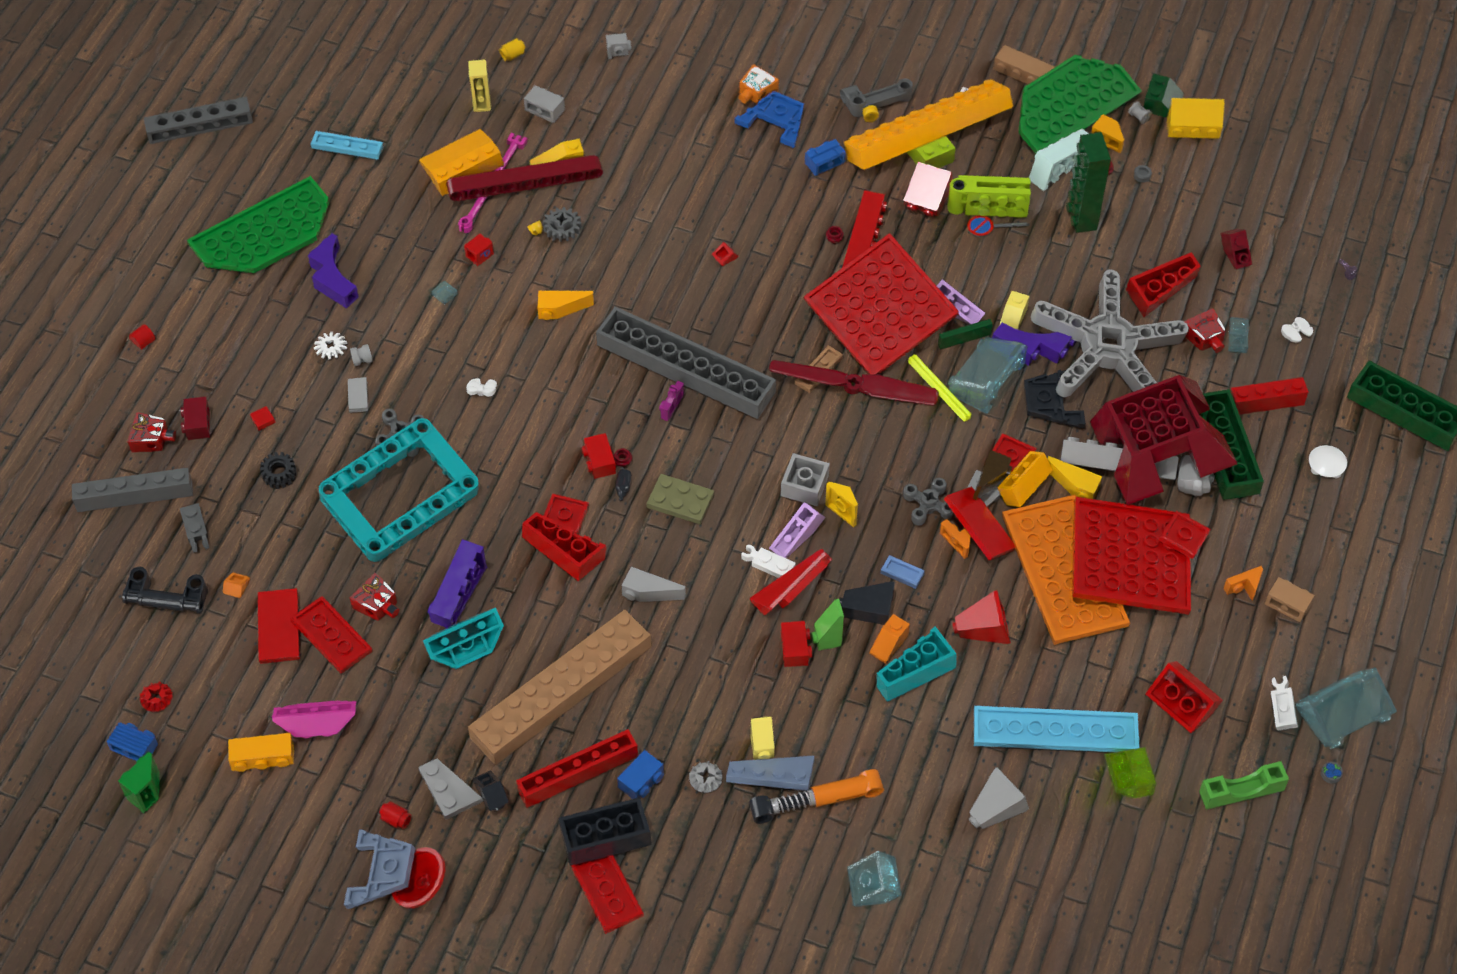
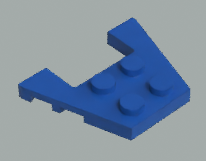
(779, 111)

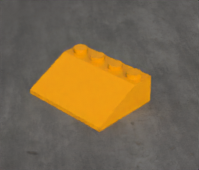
(464, 157)

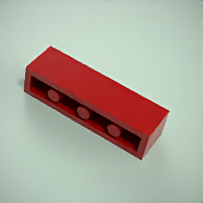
(1270, 395)

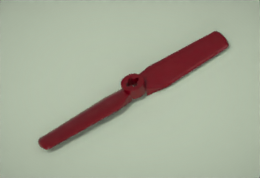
(869, 384)

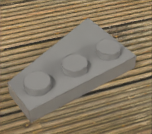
(448, 789)

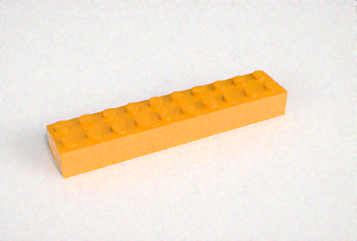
(928, 124)

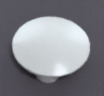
(1327, 461)

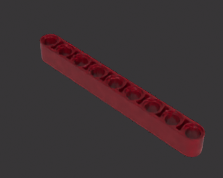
(524, 178)

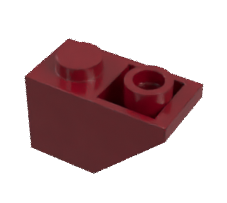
(1236, 247)

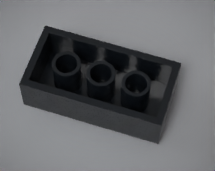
(605, 831)

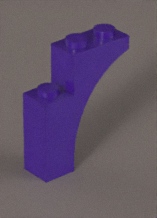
(327, 277)
(1051, 345)

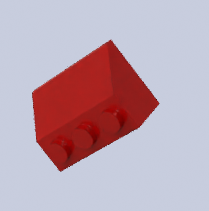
(1183, 696)

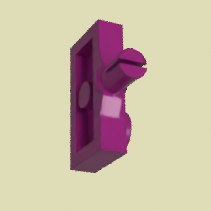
(674, 396)

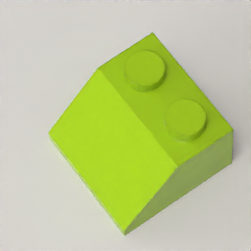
(935, 153)

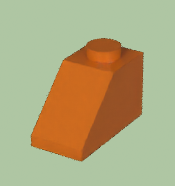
(890, 638)

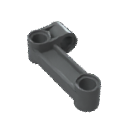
(857, 101)

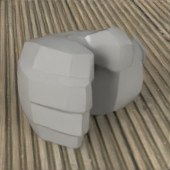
(1189, 479)

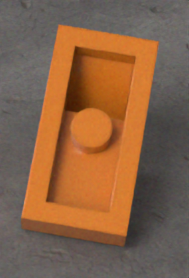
(958, 540)
(1246, 580)

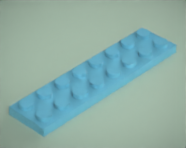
(1055, 729)

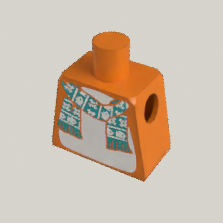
(757, 85)

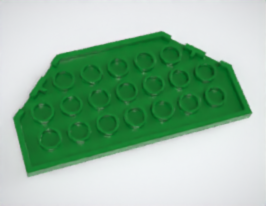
(1072, 99)
(264, 230)

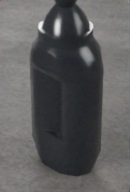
(623, 483)

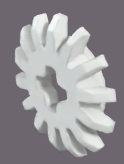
(332, 351)

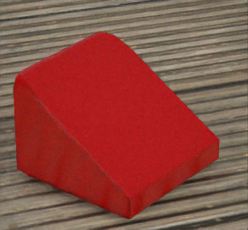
(724, 254)

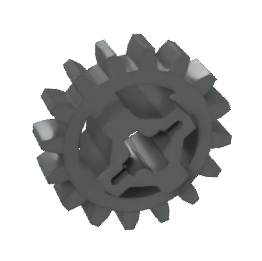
(562, 224)

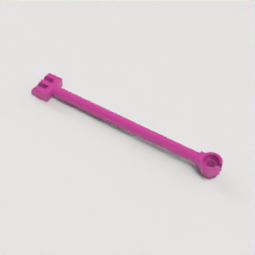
(514, 144)

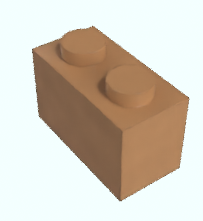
(1289, 599)

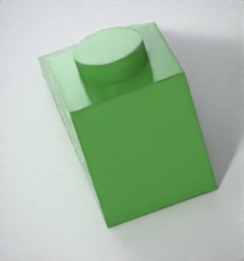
(829, 627)

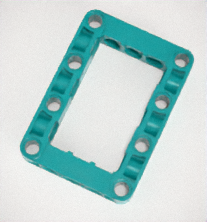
(418, 518)

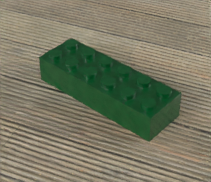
(1088, 182)
(1405, 404)
(1244, 477)

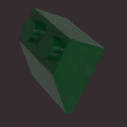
(1160, 93)

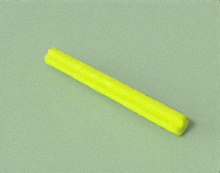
(944, 392)

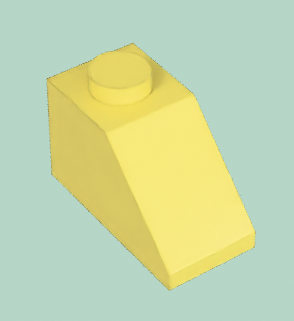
(1015, 309)
(762, 738)

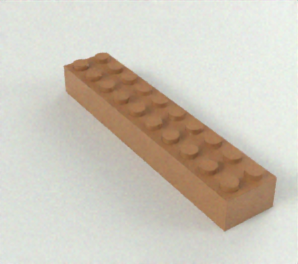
(559, 687)

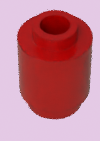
(395, 815)

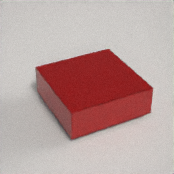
(262, 418)

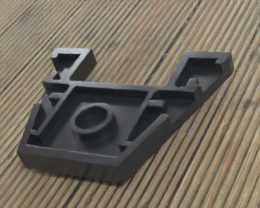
(1045, 403)

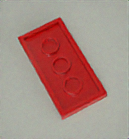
(980, 523)
(276, 633)
(331, 634)
(607, 892)

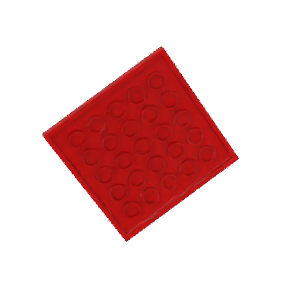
(881, 305)
(1124, 561)

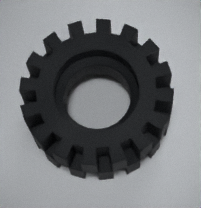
(278, 461)

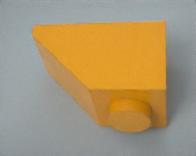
(1111, 132)

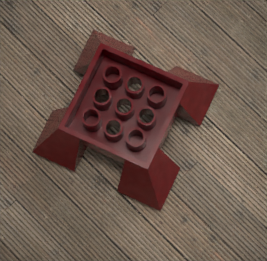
(1157, 426)

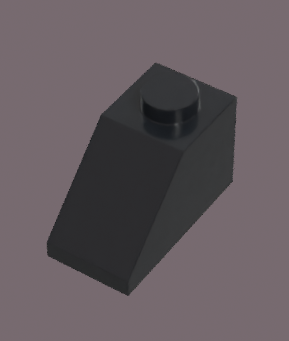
(491, 790)

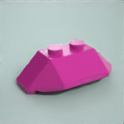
(314, 718)

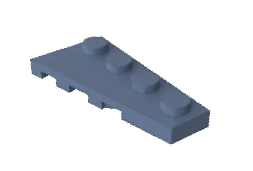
(775, 772)

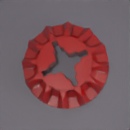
(156, 704)

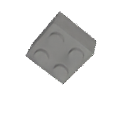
(805, 479)

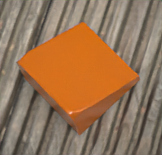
(235, 584)

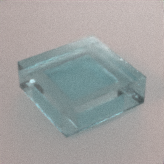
(444, 292)

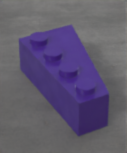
(458, 584)

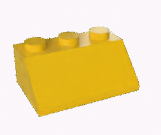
(1195, 118)

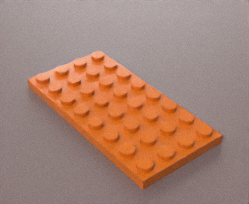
(1046, 553)

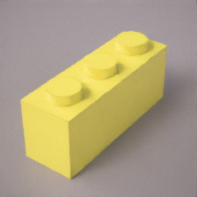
(479, 85)

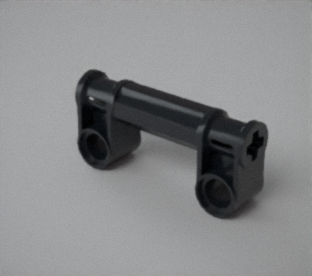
(139, 592)

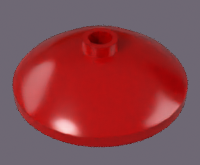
(425, 879)

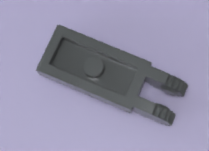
(194, 526)

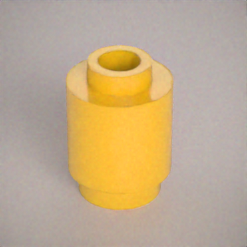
(512, 49)

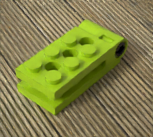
(989, 196)

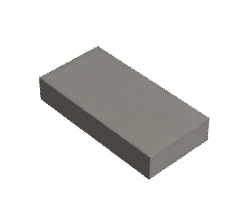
(357, 395)

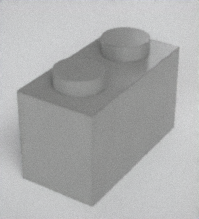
(544, 104)

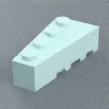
(1055, 160)

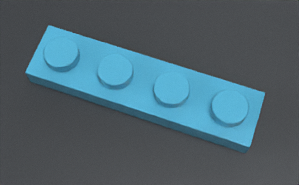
(347, 145)

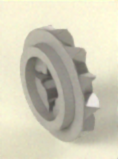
(711, 783)

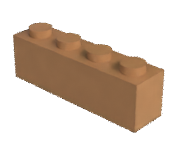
(1020, 65)

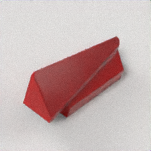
(791, 583)

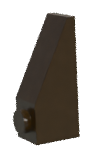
(993, 473)

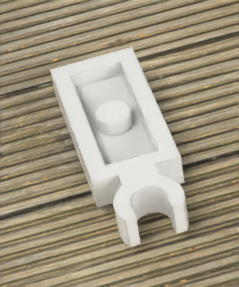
(768, 561)
(1283, 705)

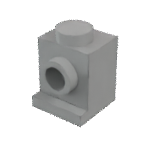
(617, 45)

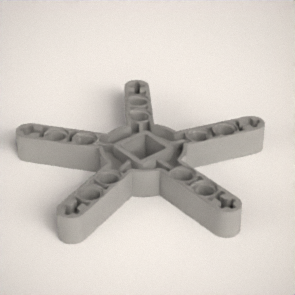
(1107, 325)

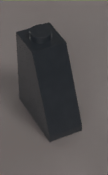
(868, 603)

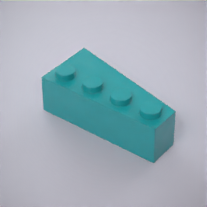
(917, 665)

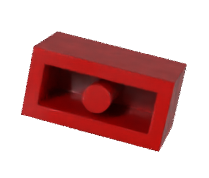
(599, 456)
(794, 643)

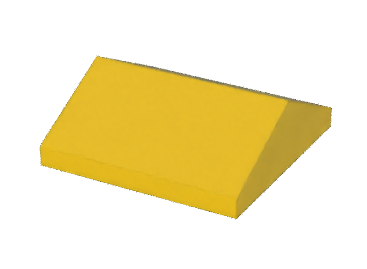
(842, 502)

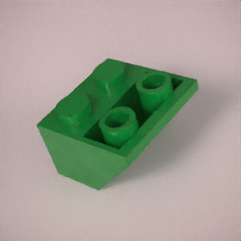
(142, 783)

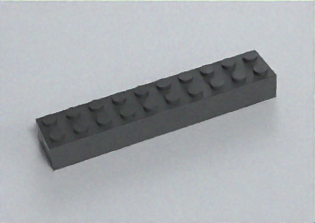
(686, 362)

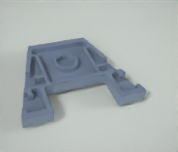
(388, 871)

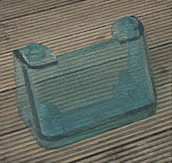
(987, 371)
(1346, 706)

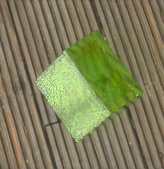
(1131, 772)

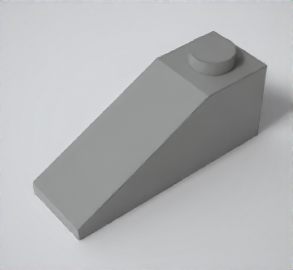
(649, 587)

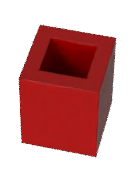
(479, 249)

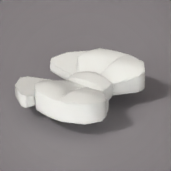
(1292, 331)
(475, 386)

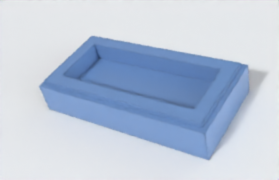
(902, 572)

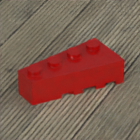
(1162, 282)
(565, 548)

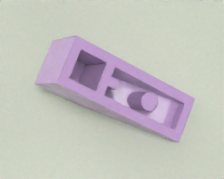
(967, 310)
(797, 530)

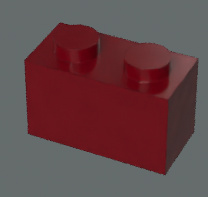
(196, 418)

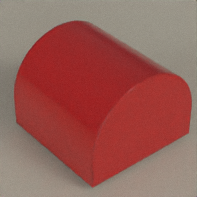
(142, 336)

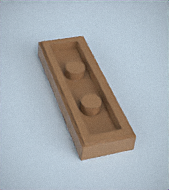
(827, 359)

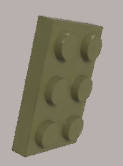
(680, 499)

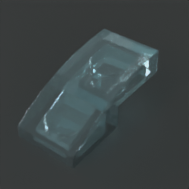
(1238, 335)

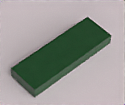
(965, 334)

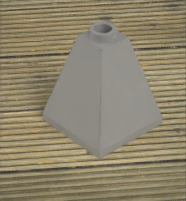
(997, 801)

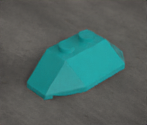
(465, 640)

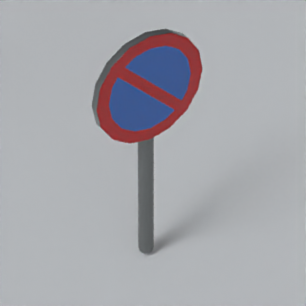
(983, 226)

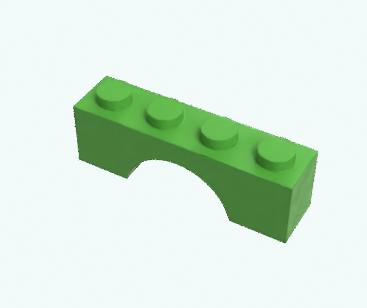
(1264, 781)

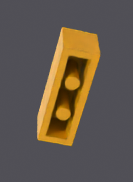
(1025, 479)
(261, 752)

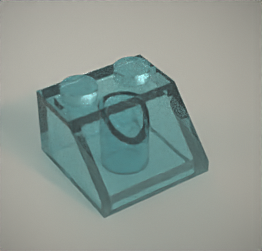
(874, 880)

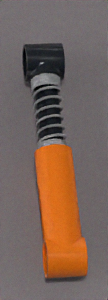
(866, 784)

